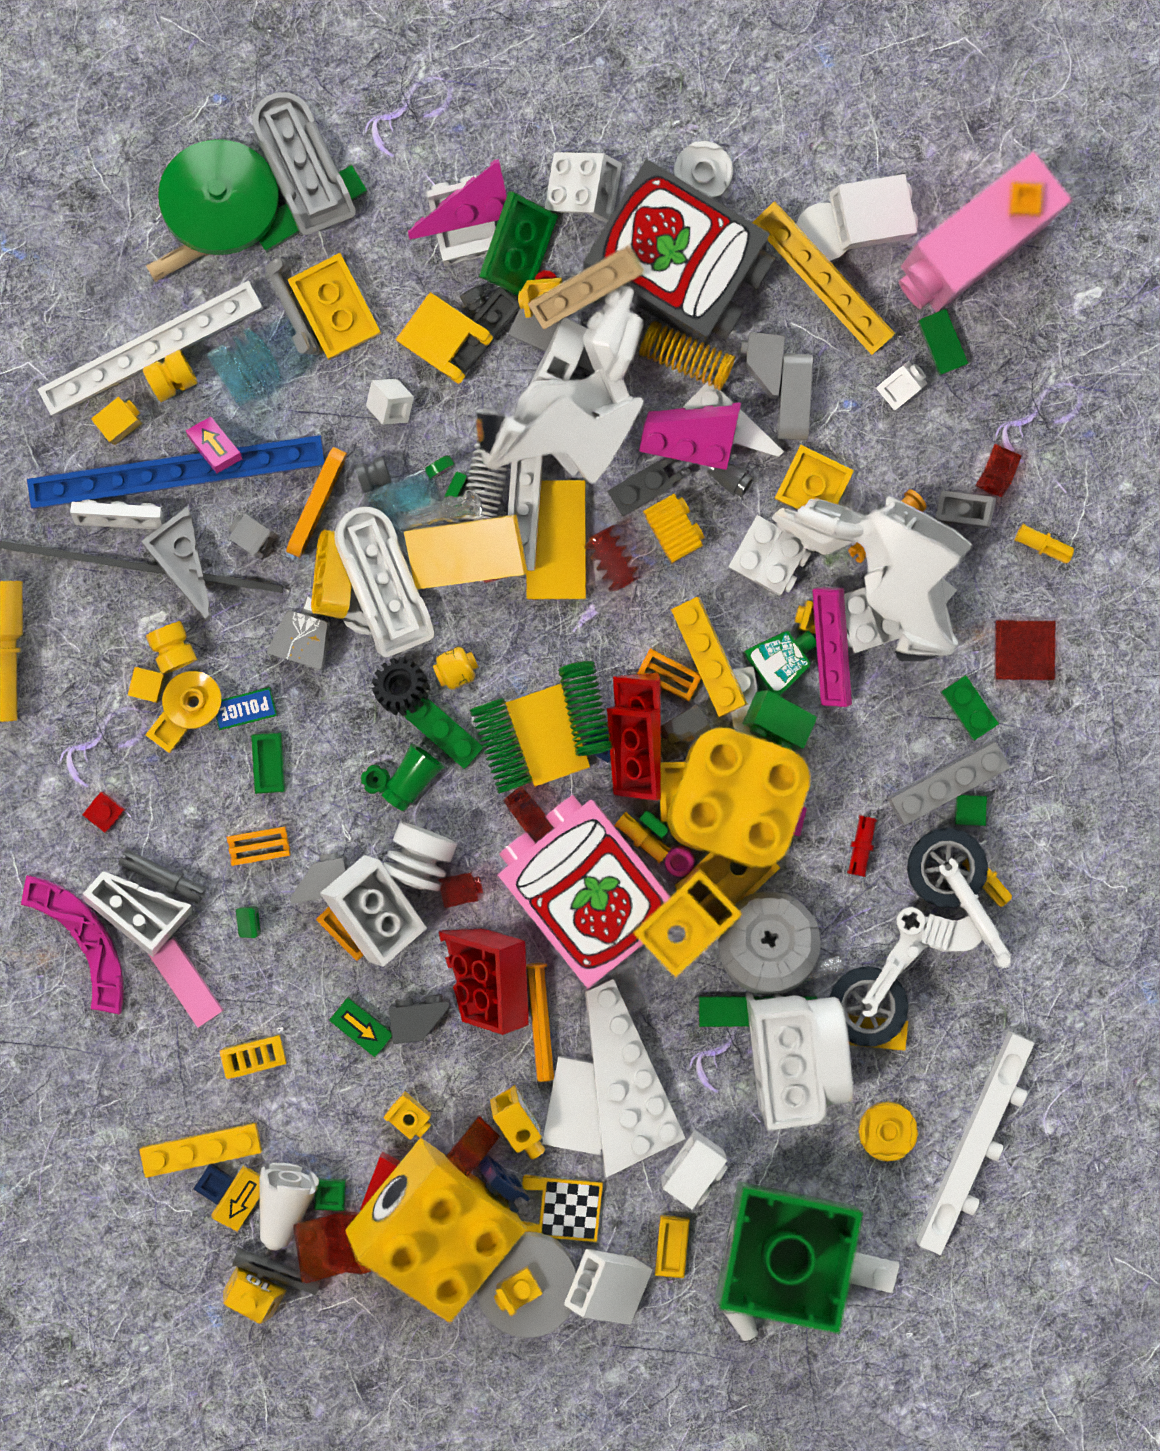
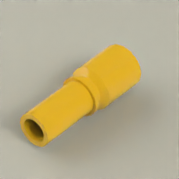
(10, 631)

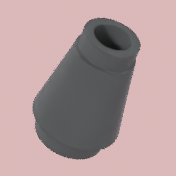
(734, 479)

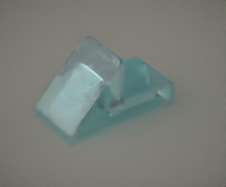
(400, 497)

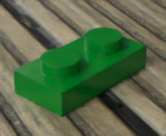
(969, 707)

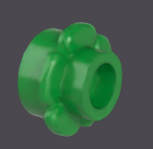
(367, 779)

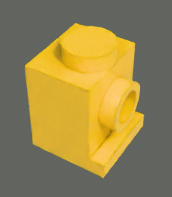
(408, 1105)

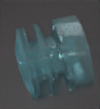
(244, 366)

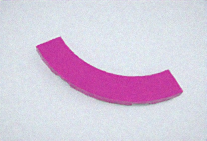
(88, 933)

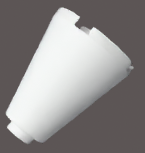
(283, 1202)

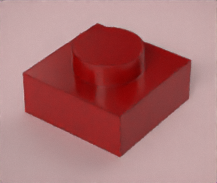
(103, 812)

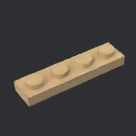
(586, 287)

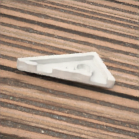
(746, 432)

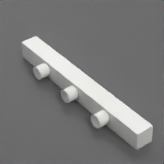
(976, 1143)

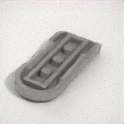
(301, 162)

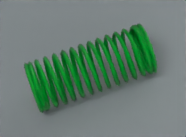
(578, 670)
(516, 782)

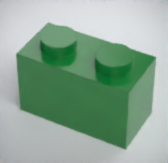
(779, 720)

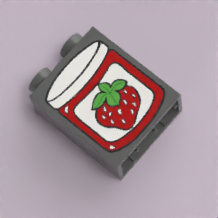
(689, 250)

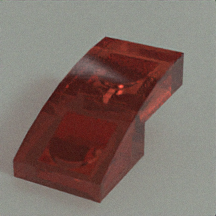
(472, 1146)

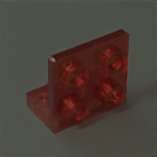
(325, 1247)

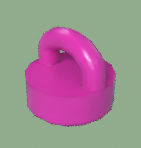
(679, 861)

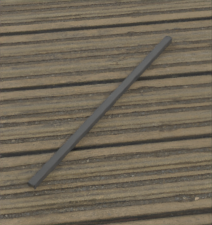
(134, 565)

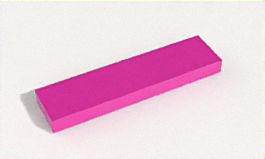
(832, 646)

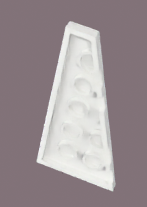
(629, 1096)

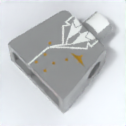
(302, 638)

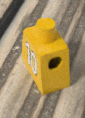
(252, 1295)

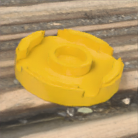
(887, 1131)

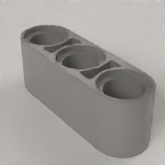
(795, 397)

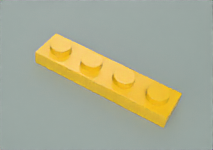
(709, 657)
(200, 1150)

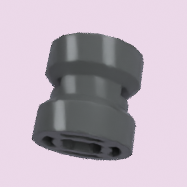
(376, 474)

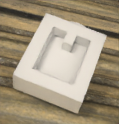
(902, 384)

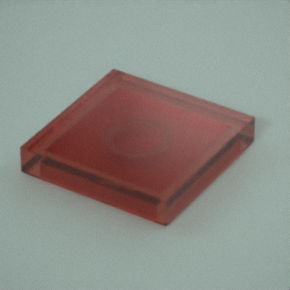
(1024, 650)

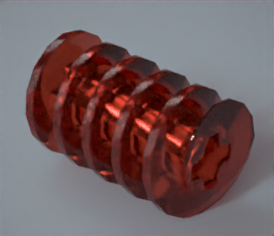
(611, 559)

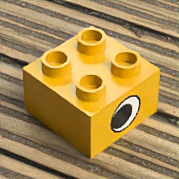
(434, 1231)

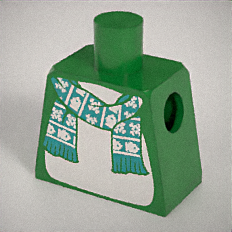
(781, 659)

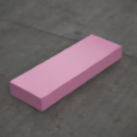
(186, 982)

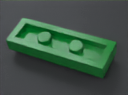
(445, 732)

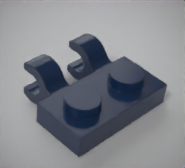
(501, 1182)

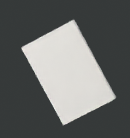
(572, 1108)

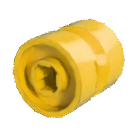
(170, 375)
(171, 647)

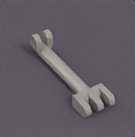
(304, 341)

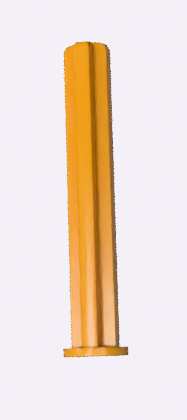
(540, 1021)

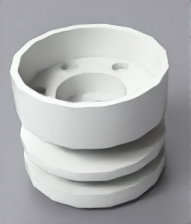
(419, 856)

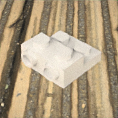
(769, 556)
(865, 625)

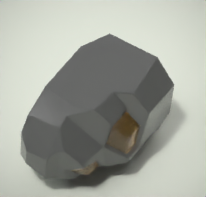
(686, 726)

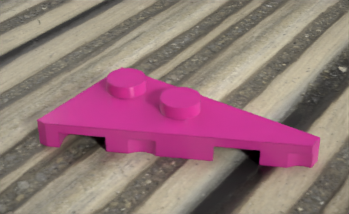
(472, 205)

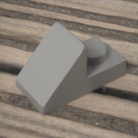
(965, 509)

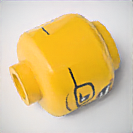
(455, 668)

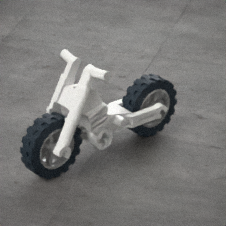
(931, 932)

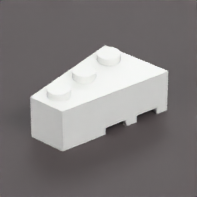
(137, 912)

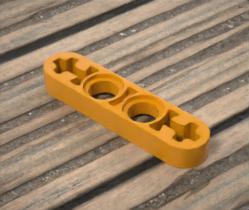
(316, 502)

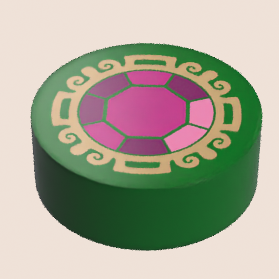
(439, 467)

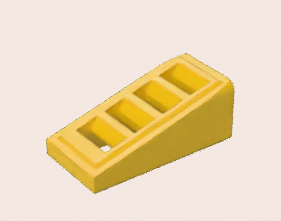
(227, 1062)

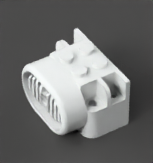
(799, 1058)

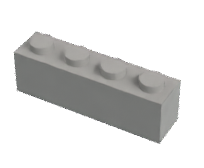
(948, 782)

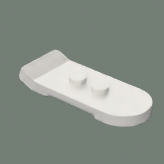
(382, 581)

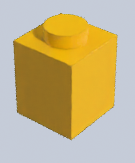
(117, 420)

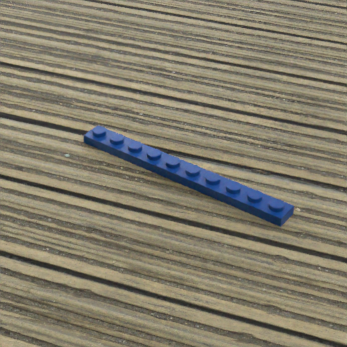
(173, 473)

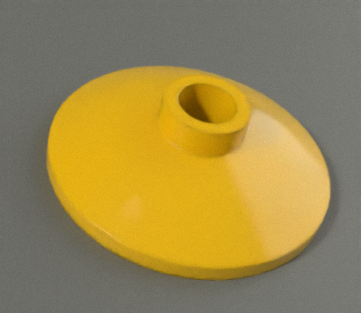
(184, 689)

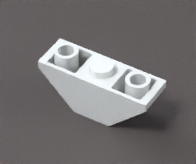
(562, 352)

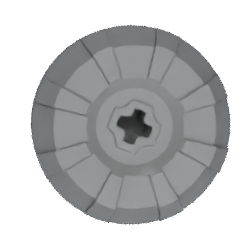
(770, 944)
(554, 1273)

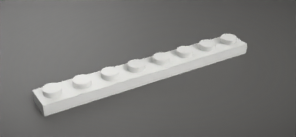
(150, 347)

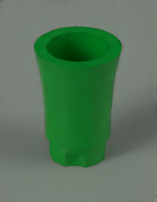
(411, 777)

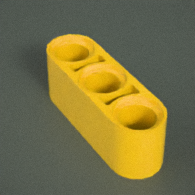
(330, 583)

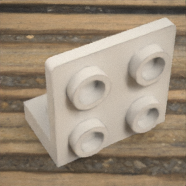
(583, 184)

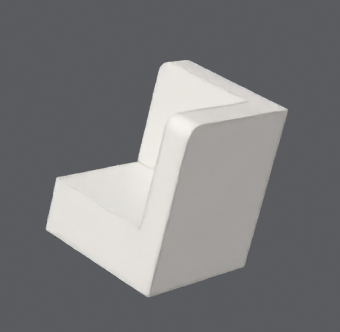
(389, 401)

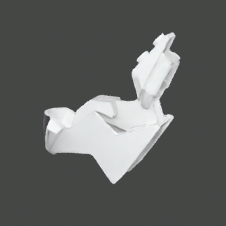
(574, 419)
(905, 565)

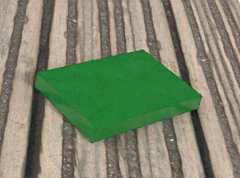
(518, 243)

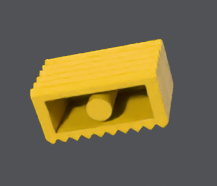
(673, 528)

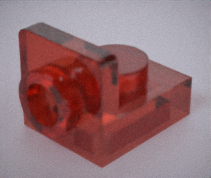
(998, 471)
(460, 889)

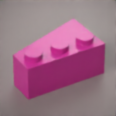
(692, 435)

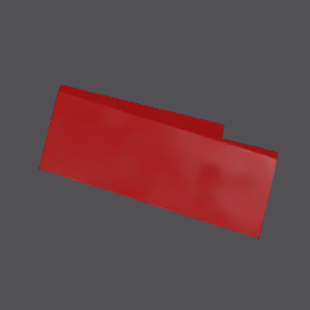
(636, 736)

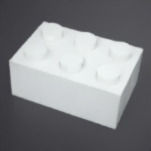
(373, 910)

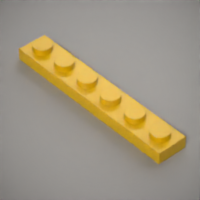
(824, 278)

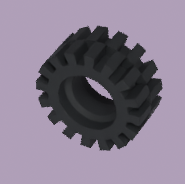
(394, 672)

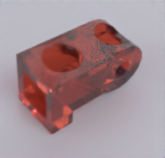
(528, 814)

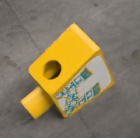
(517, 1122)

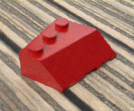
(488, 978)

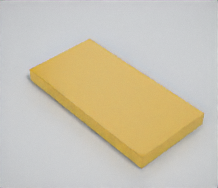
(560, 543)
(466, 552)

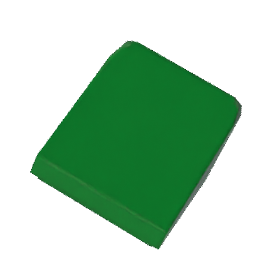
(248, 922)

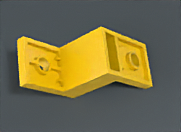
(702, 908)

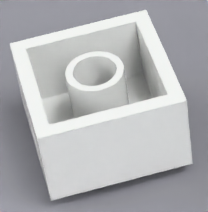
(694, 1170)

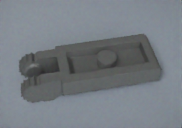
(645, 486)

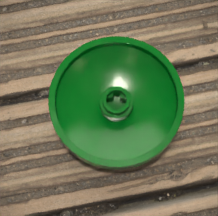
(218, 197)

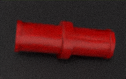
(862, 846)

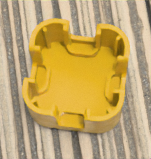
(739, 798)

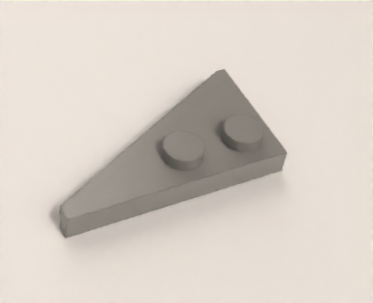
(177, 554)

